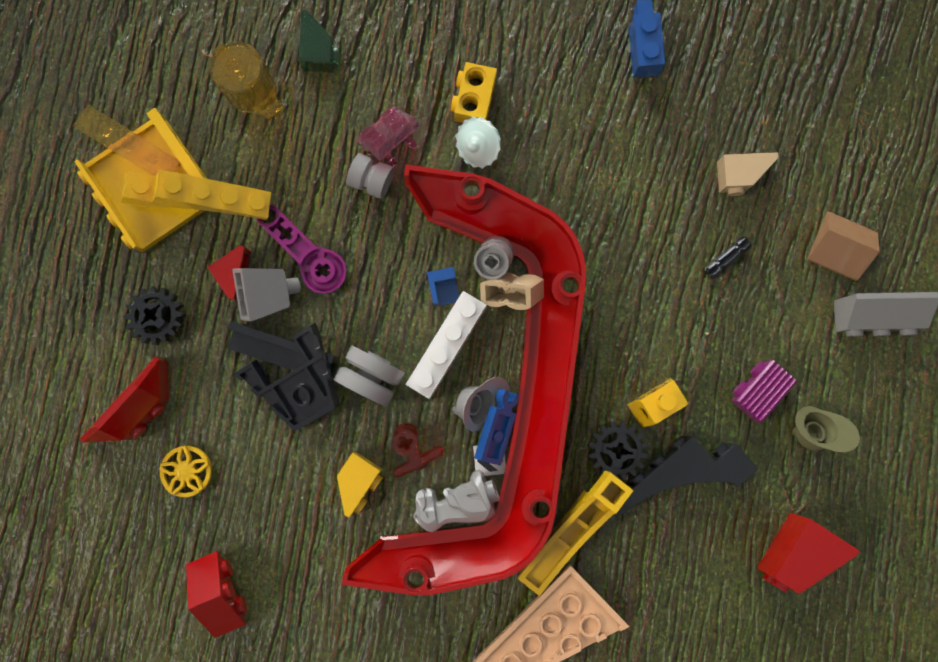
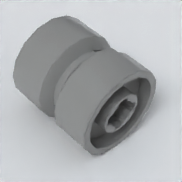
(367, 175)
(494, 257)

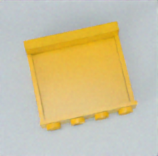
(106, 175)

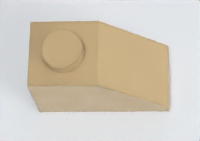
(742, 171)

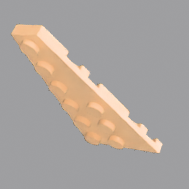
(556, 624)

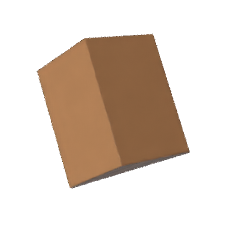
(844, 246)

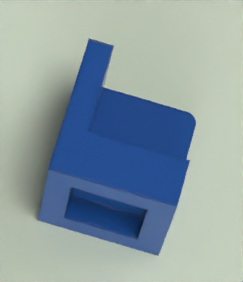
(443, 286)

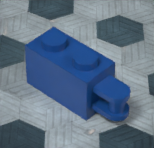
(646, 41)

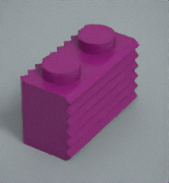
(763, 390)

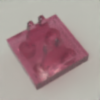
(388, 133)

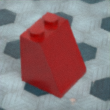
(803, 555)

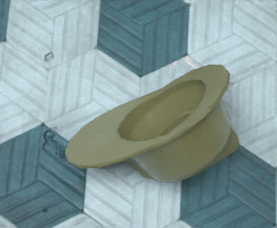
(825, 430)

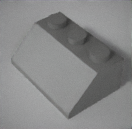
(885, 313)

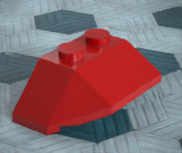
(134, 407)

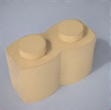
(512, 291)

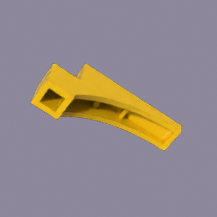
(193, 192)
(574, 529)

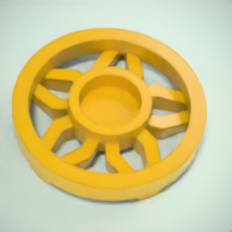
(185, 471)

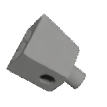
(263, 291)

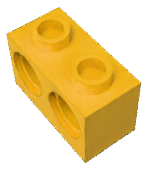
(478, 95)

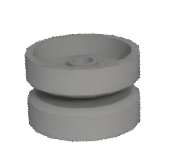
(369, 376)

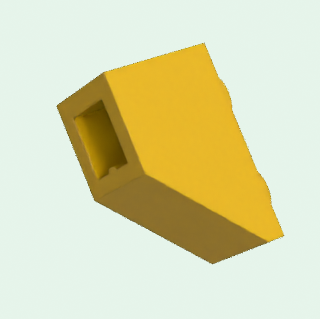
(354, 482)

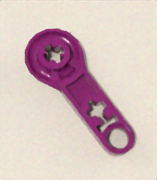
(308, 255)

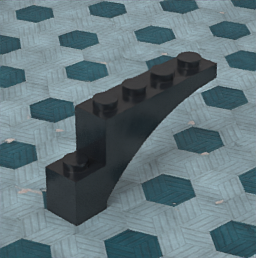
(689, 464)

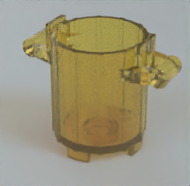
(244, 79)

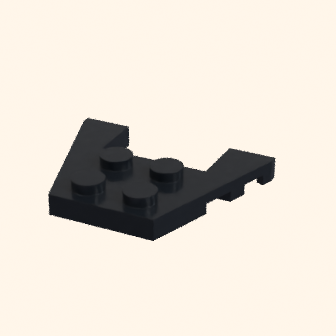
(303, 392)

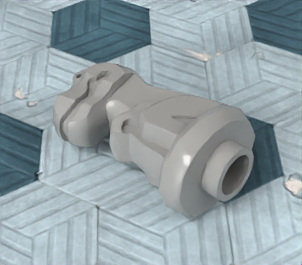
(465, 504)

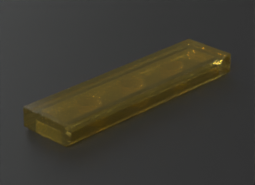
(125, 142)

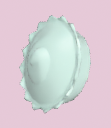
(478, 142)

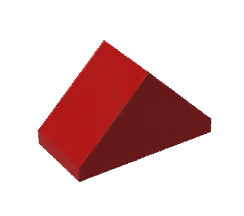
(223, 268)

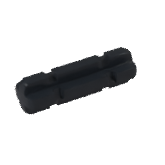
(728, 257)

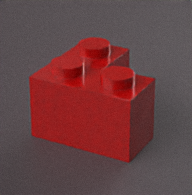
(213, 595)

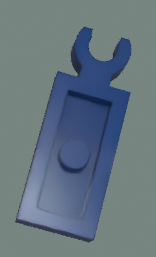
(497, 428)

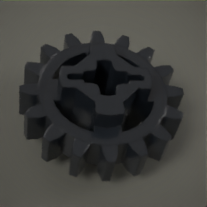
(146, 322)
(621, 438)

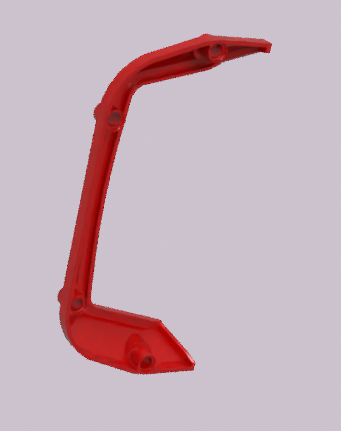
(532, 473)

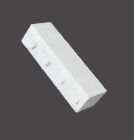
(446, 345)

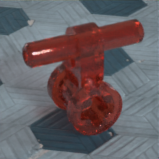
(416, 459)

